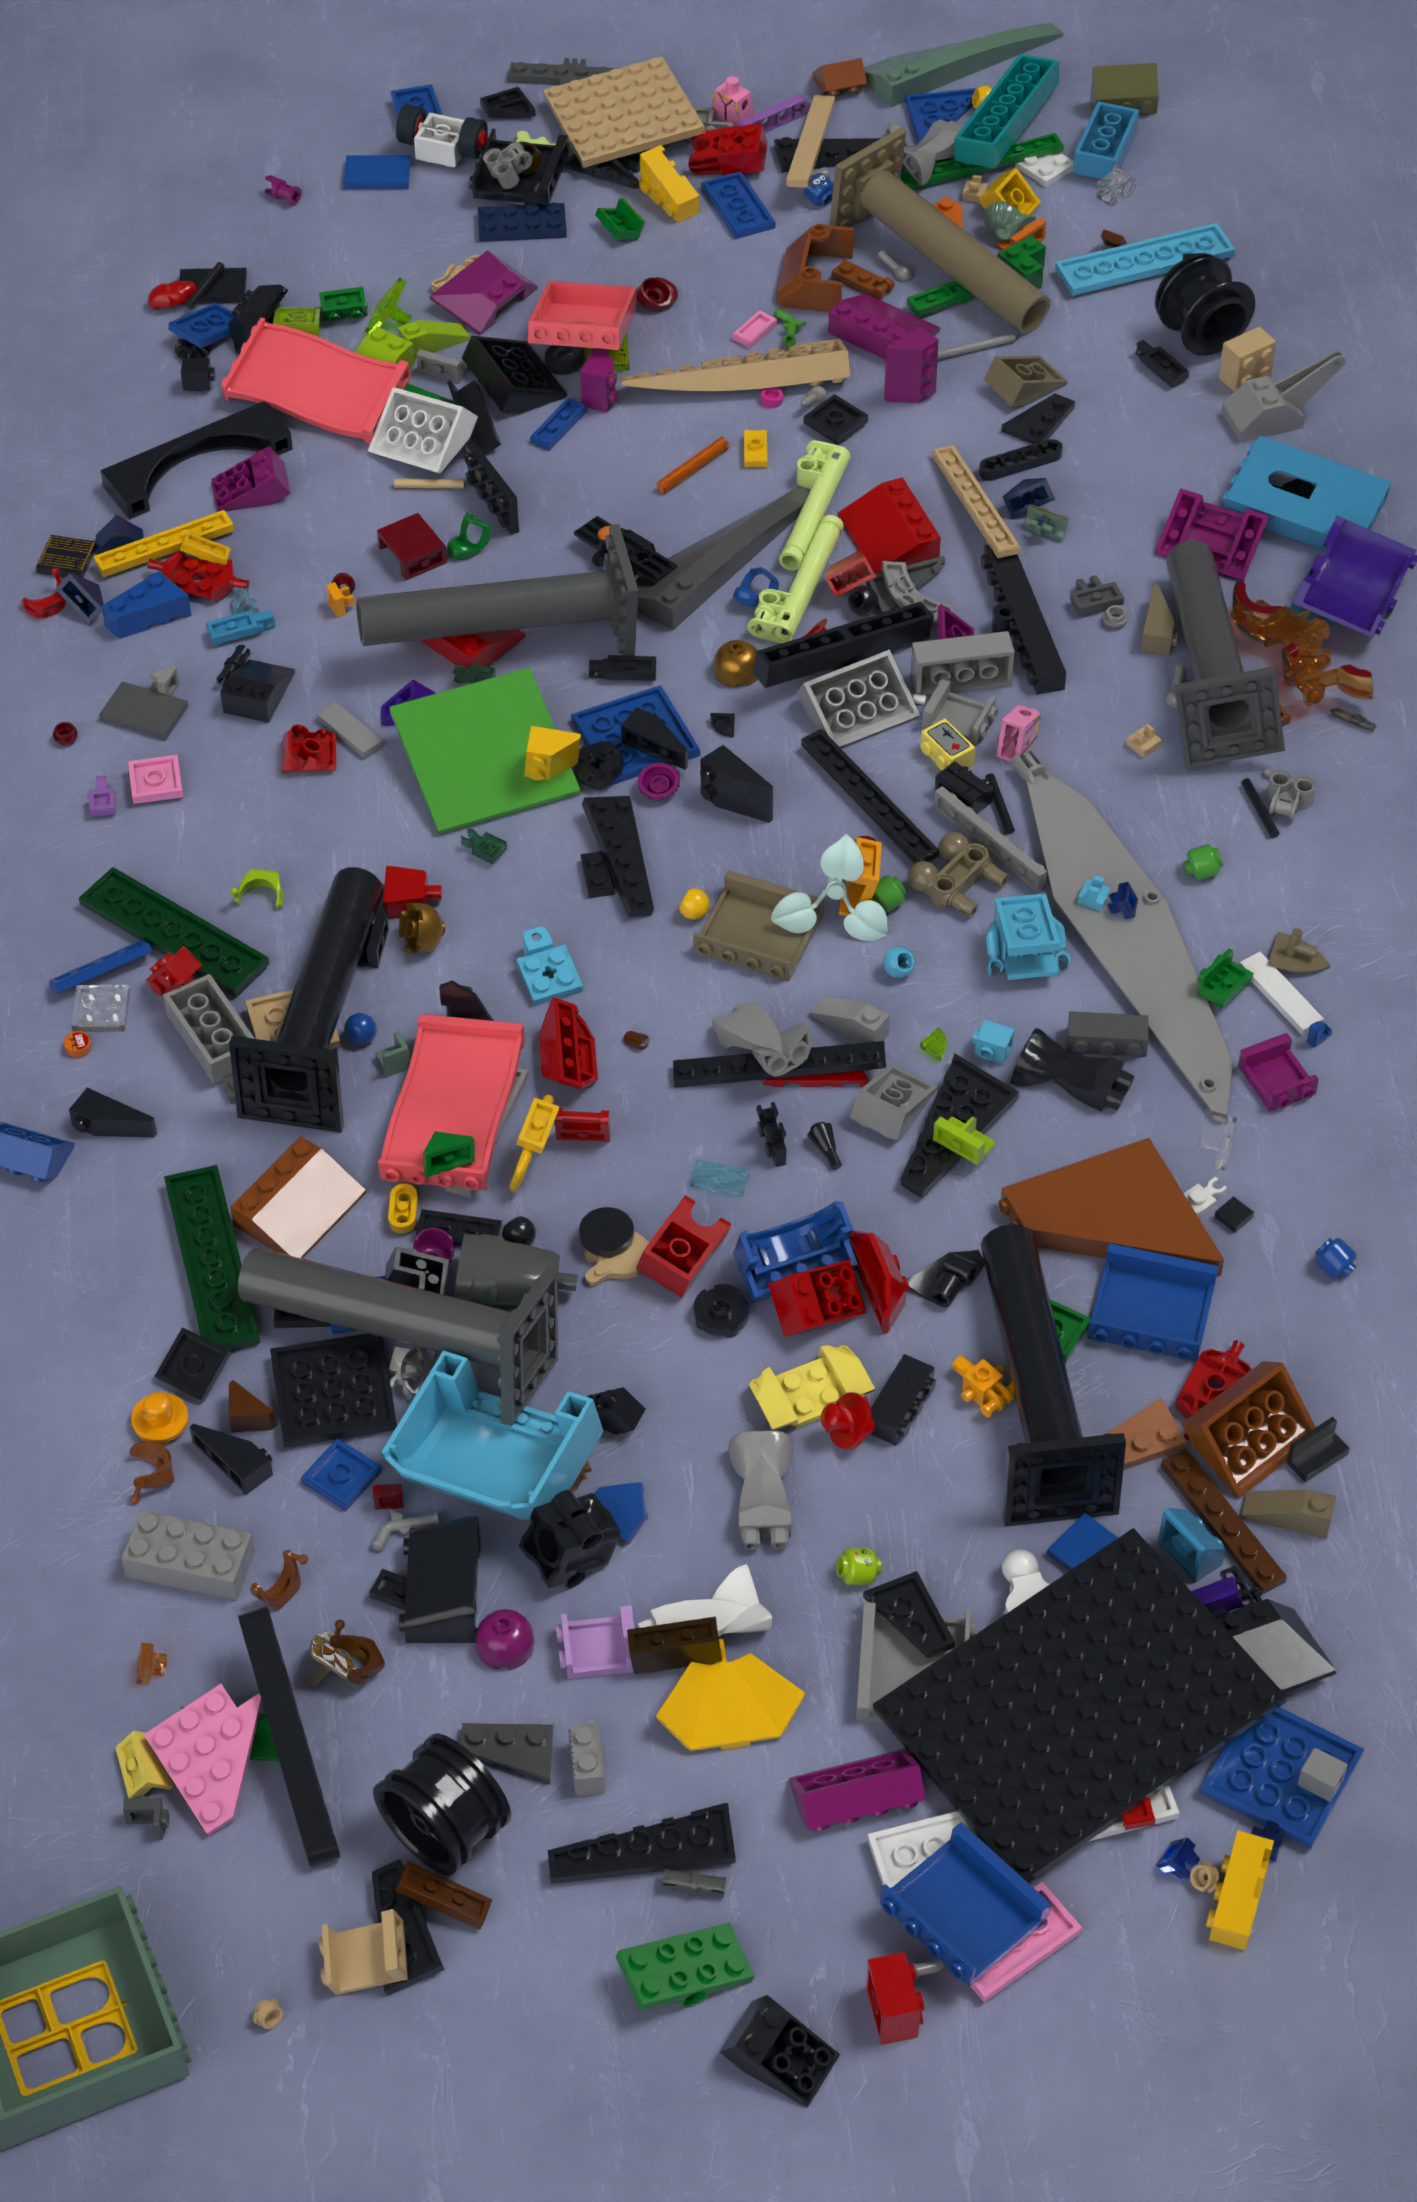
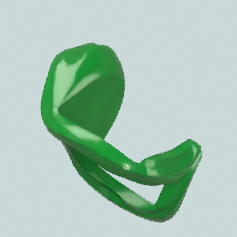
(460, 547)

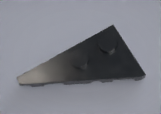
(609, 170)

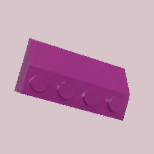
(858, 1789)

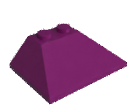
(481, 291)
(1228, 533)

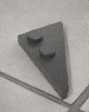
(918, 573)

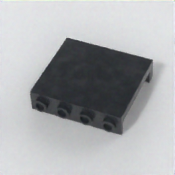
(531, 188)

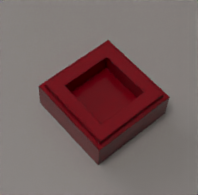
(388, 1496)

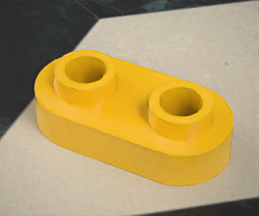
(403, 1210)

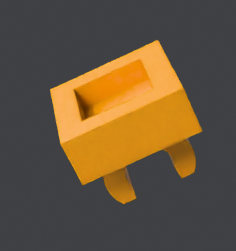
(339, 598)

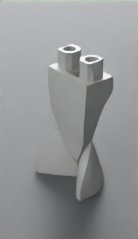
(936, 145)
(753, 1029)
(764, 1508)

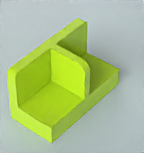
(963, 1138)

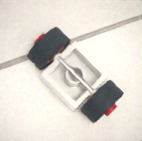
(440, 137)

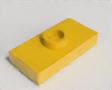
(755, 448)
(205, 549)

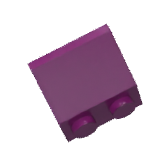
(598, 381)

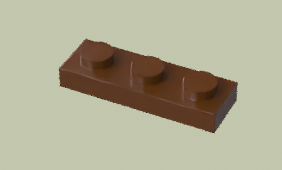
(443, 1895)

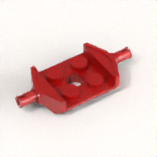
(184, 570)
(1210, 1366)

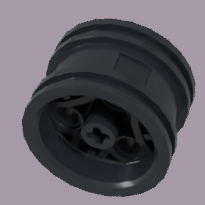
(442, 1804)

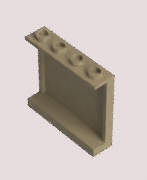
(743, 931)

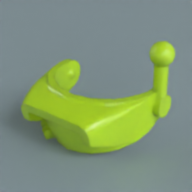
(258, 878)

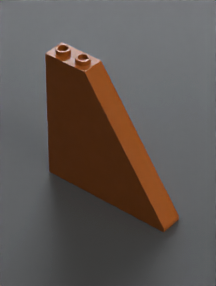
(1113, 1199)

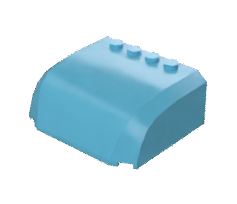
(461, 1448)

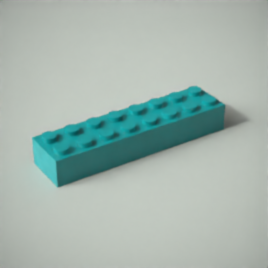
(1006, 111)

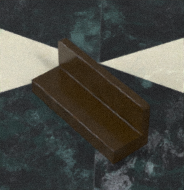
(674, 1645)

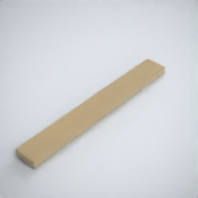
(810, 141)
(976, 501)

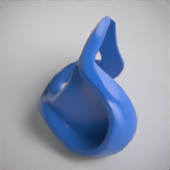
(748, 597)

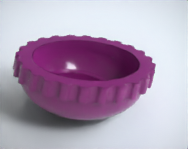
(658, 781)

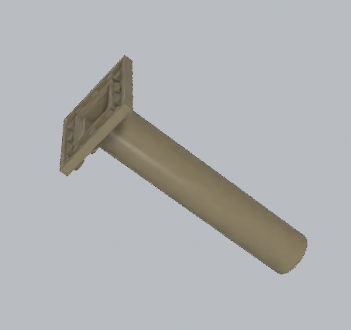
(872, 186)

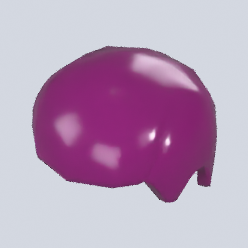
(435, 1243)

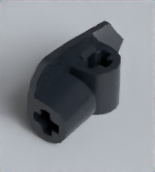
(462, 1002)
(947, 1276)

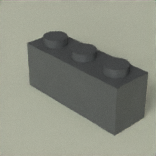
(1107, 1033)

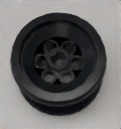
(1204, 303)

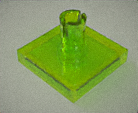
(387, 308)

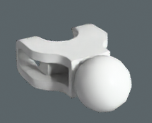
(1023, 1573)

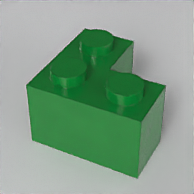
(1027, 259)

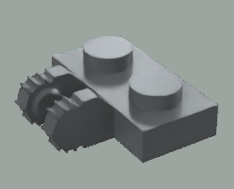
(1095, 598)

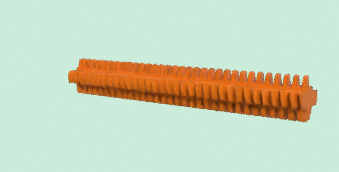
(692, 465)

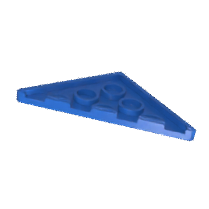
(930, 107)

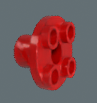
(848, 1420)

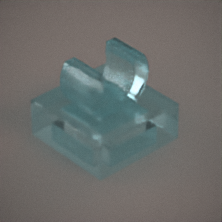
(242, 602)

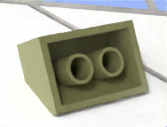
(1126, 86)

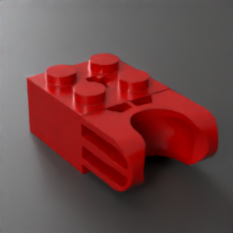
(729, 150)
(681, 1249)

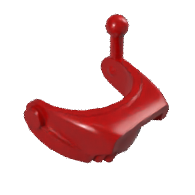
(47, 606)

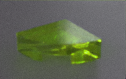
(935, 1044)

